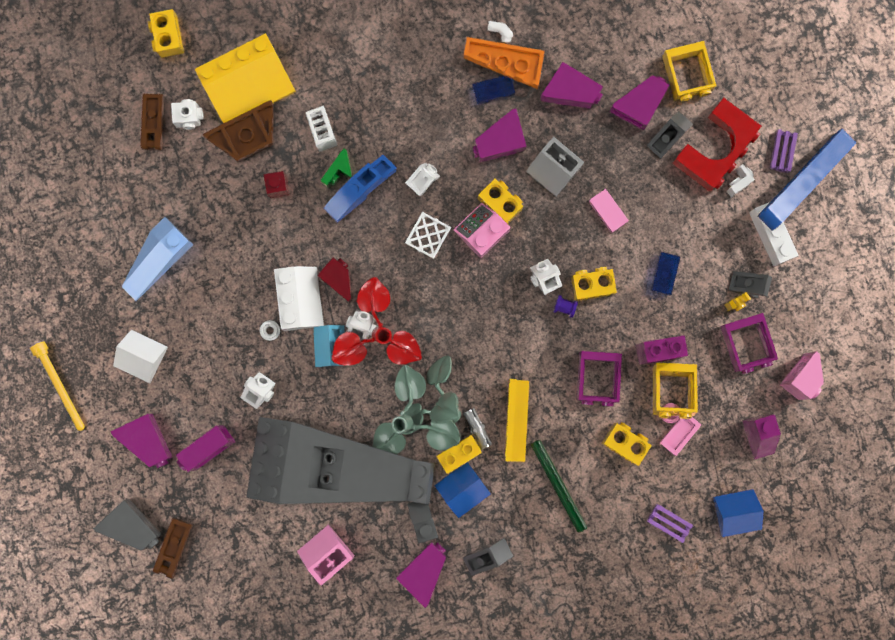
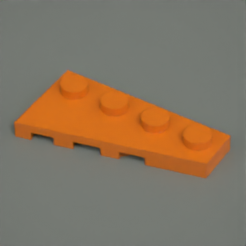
(509, 60)

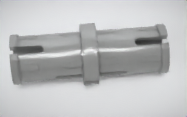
(477, 429)

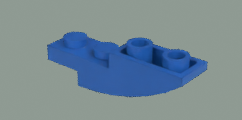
(358, 188)

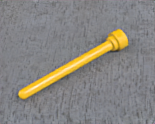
(40, 351)

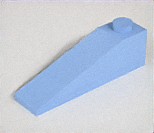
(158, 254)

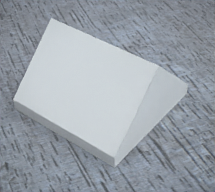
(139, 355)

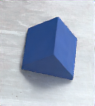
(462, 489)
(738, 512)

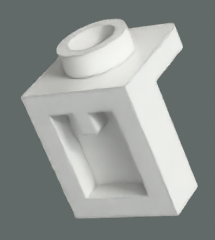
(422, 178)
(739, 184)

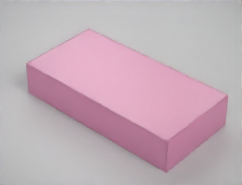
(608, 211)
(679, 435)

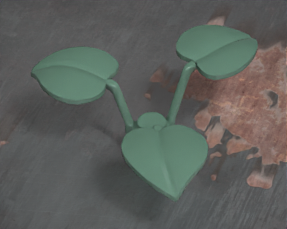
(411, 386)
(447, 407)

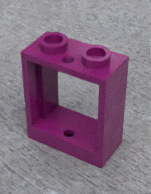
(765, 337)
(661, 350)
(616, 358)
(205, 448)

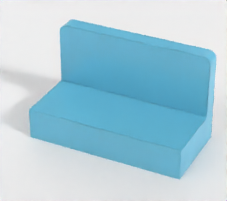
(323, 344)

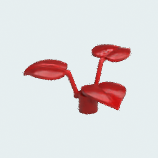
(349, 349)

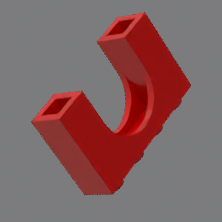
(740, 130)

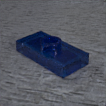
(493, 89)
(665, 273)

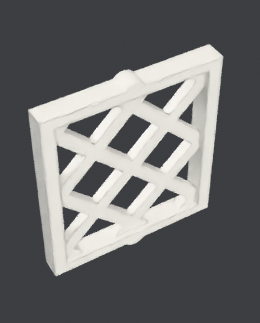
(415, 229)

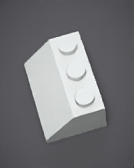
(298, 298)

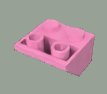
(325, 554)

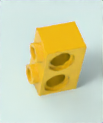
(169, 32)
(497, 204)
(594, 289)
(624, 447)
(459, 454)

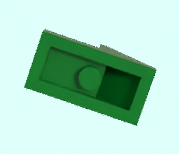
(340, 165)

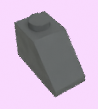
(669, 134)
(488, 557)

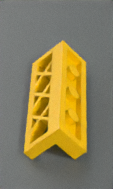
(516, 420)

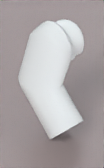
(503, 29)

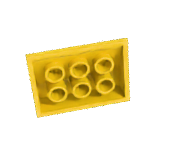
(245, 78)

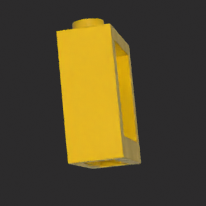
(696, 49)
(676, 370)

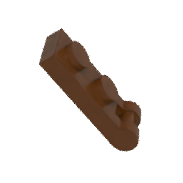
(152, 121)
(172, 547)

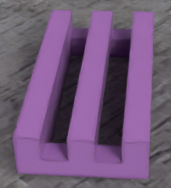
(786, 135)
(685, 532)

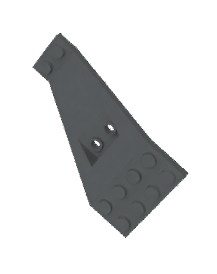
(294, 464)

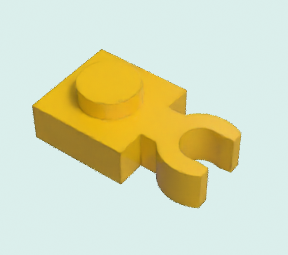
(738, 302)

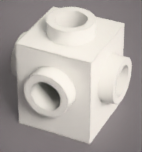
(186, 114)
(546, 276)
(361, 324)
(259, 386)

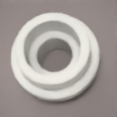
(263, 330)

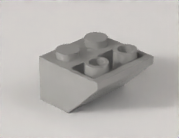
(555, 166)

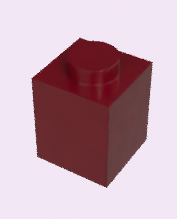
(276, 184)

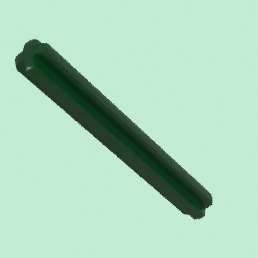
(559, 486)

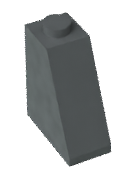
(129, 527)

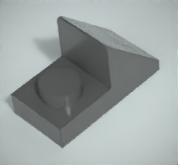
(752, 283)
(422, 521)

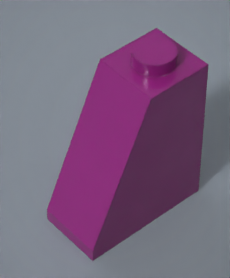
(572, 88)
(641, 102)
(500, 139)
(762, 434)
(144, 440)
(423, 572)

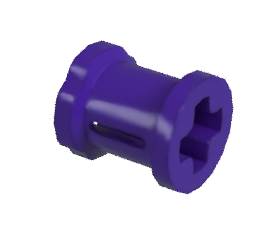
(565, 306)

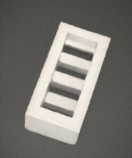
(325, 140)

